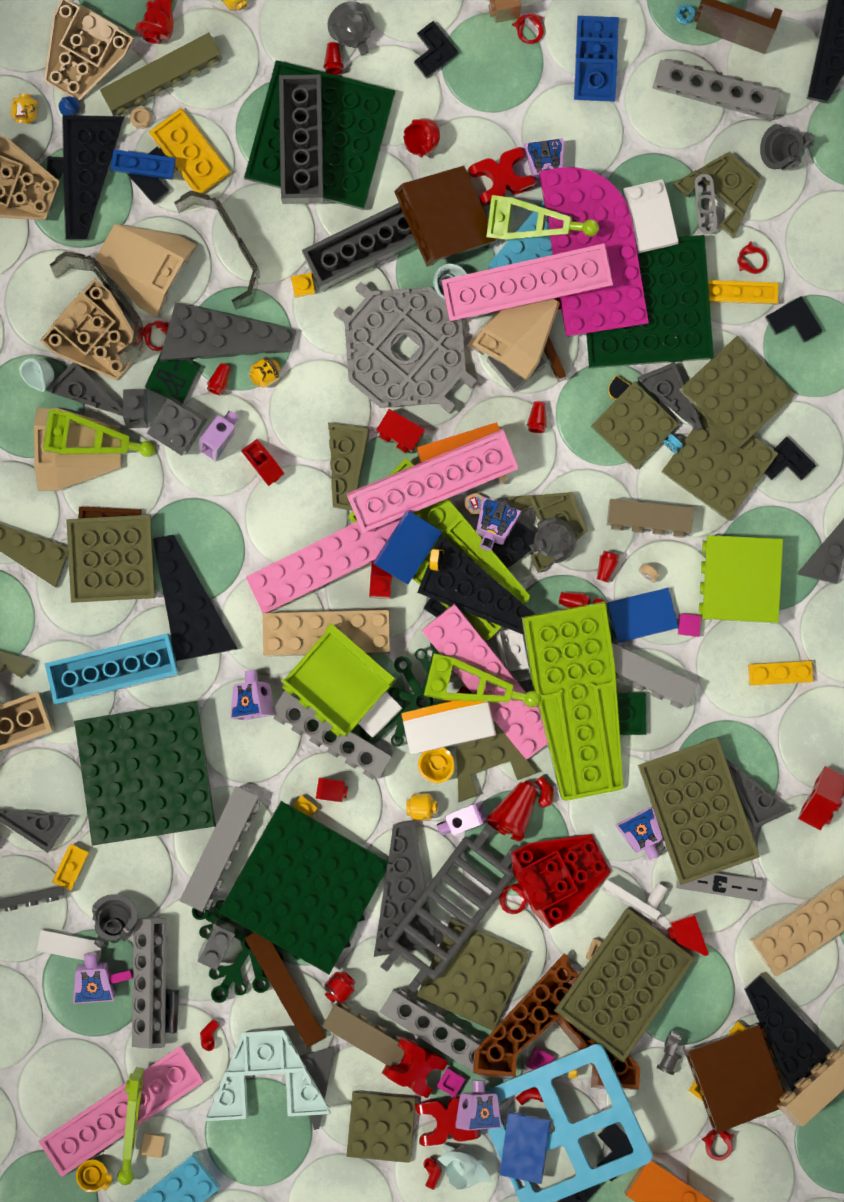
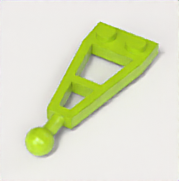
(501, 215)
(57, 432)
(440, 676)
(134, 1088)

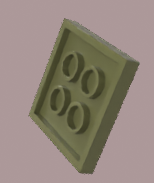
(634, 425)
(381, 1127)

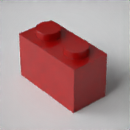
(399, 431)

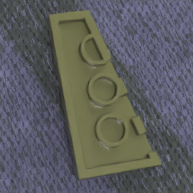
(347, 459)
(34, 553)

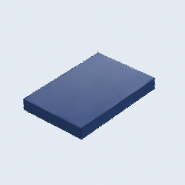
(407, 547)
(642, 615)
(525, 1147)

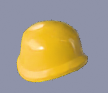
(436, 765)

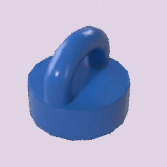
(69, 106)

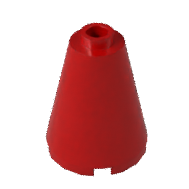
(514, 811)

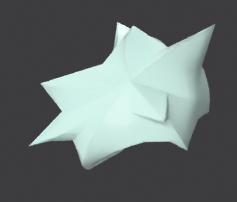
(463, 1167)

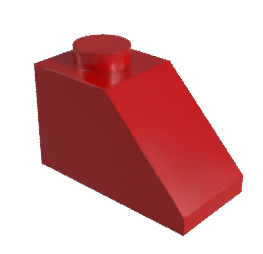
(262, 462)
(380, 583)
(331, 790)
(687, 933)

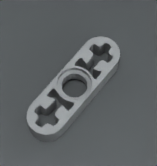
(698, 188)

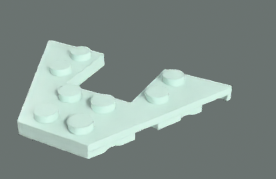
(266, 1054)

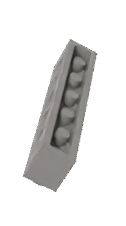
(724, 98)
(380, 758)
(149, 983)
(445, 1045)

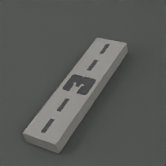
(726, 886)

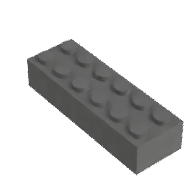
(301, 139)
(359, 247)

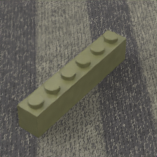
(161, 74)

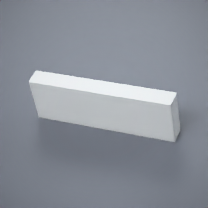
(66, 945)

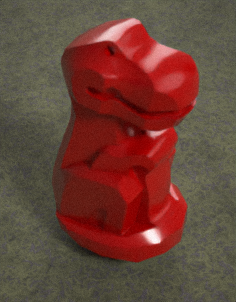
(157, 21)

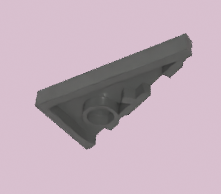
(665, 386)
(80, 387)
(828, 558)
(758, 803)
(37, 828)
(319, 1066)

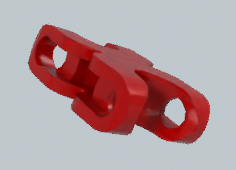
(502, 175)
(414, 1067)
(446, 1123)

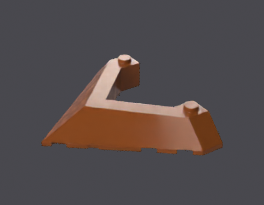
(529, 1018)

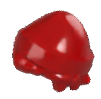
(421, 136)

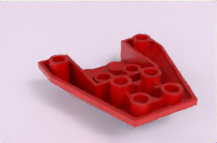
(559, 875)

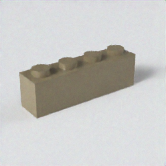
(650, 516)
(364, 1035)

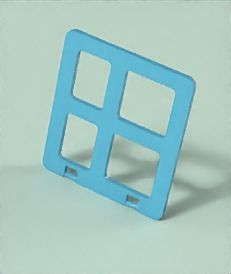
(568, 1133)

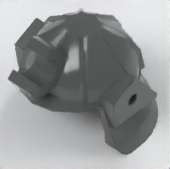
(351, 25)
(783, 147)
(554, 539)
(114, 918)

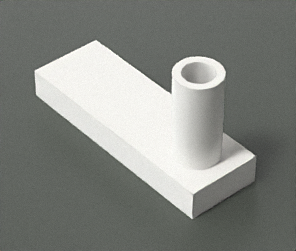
(645, 909)

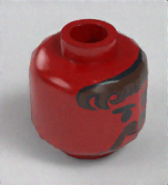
(339, 987)

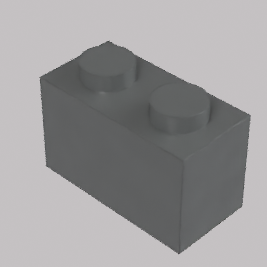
(216, 943)

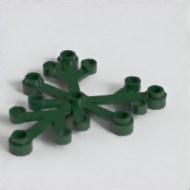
(414, 699)
(233, 971)

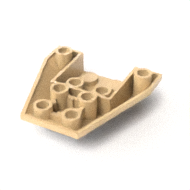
(82, 49)
(24, 184)
(144, 263)
(91, 331)
(517, 336)
(63, 471)

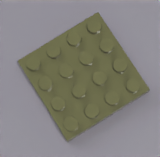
(737, 392)
(716, 470)
(110, 558)
(476, 978)

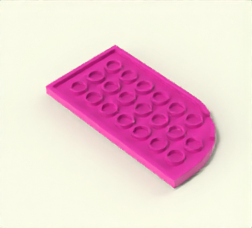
(585, 197)

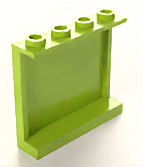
(741, 579)
(338, 681)

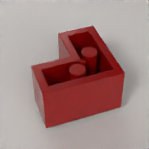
(824, 799)

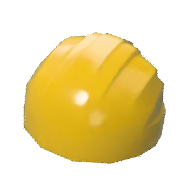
(93, 1176)

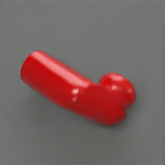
(547, 792)
(206, 1035)
(531, 1093)
(434, 1172)

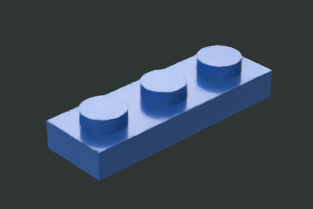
(143, 164)

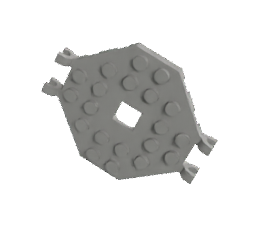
(383, 373)

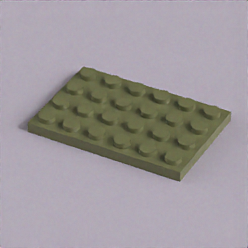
(698, 811)
(624, 985)

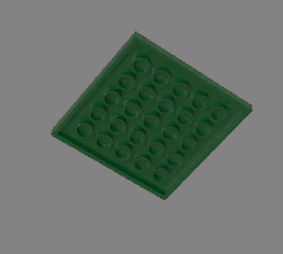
(353, 134)
(676, 311)
(145, 773)
(304, 887)

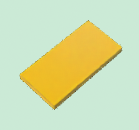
(193, 154)

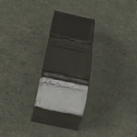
(191, 198)
(79, 261)

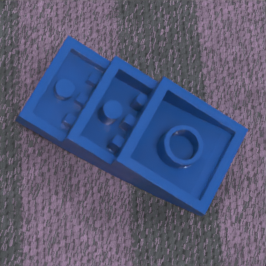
(596, 58)

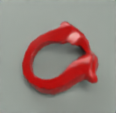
(519, 24)
(743, 265)
(163, 326)
(515, 887)
(727, 1138)

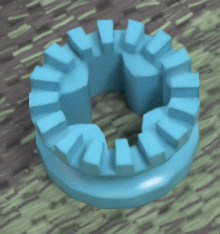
(688, 20)
(673, 443)

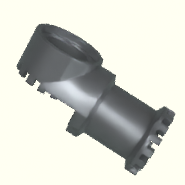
(670, 1057)

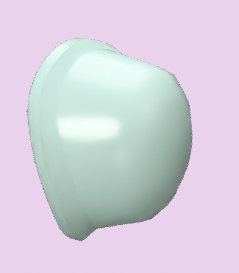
(445, 272)
(37, 373)

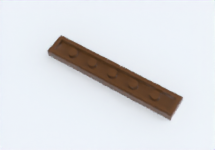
(286, 989)

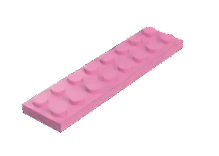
(527, 282)
(432, 481)
(317, 564)
(458, 639)
(106, 1119)

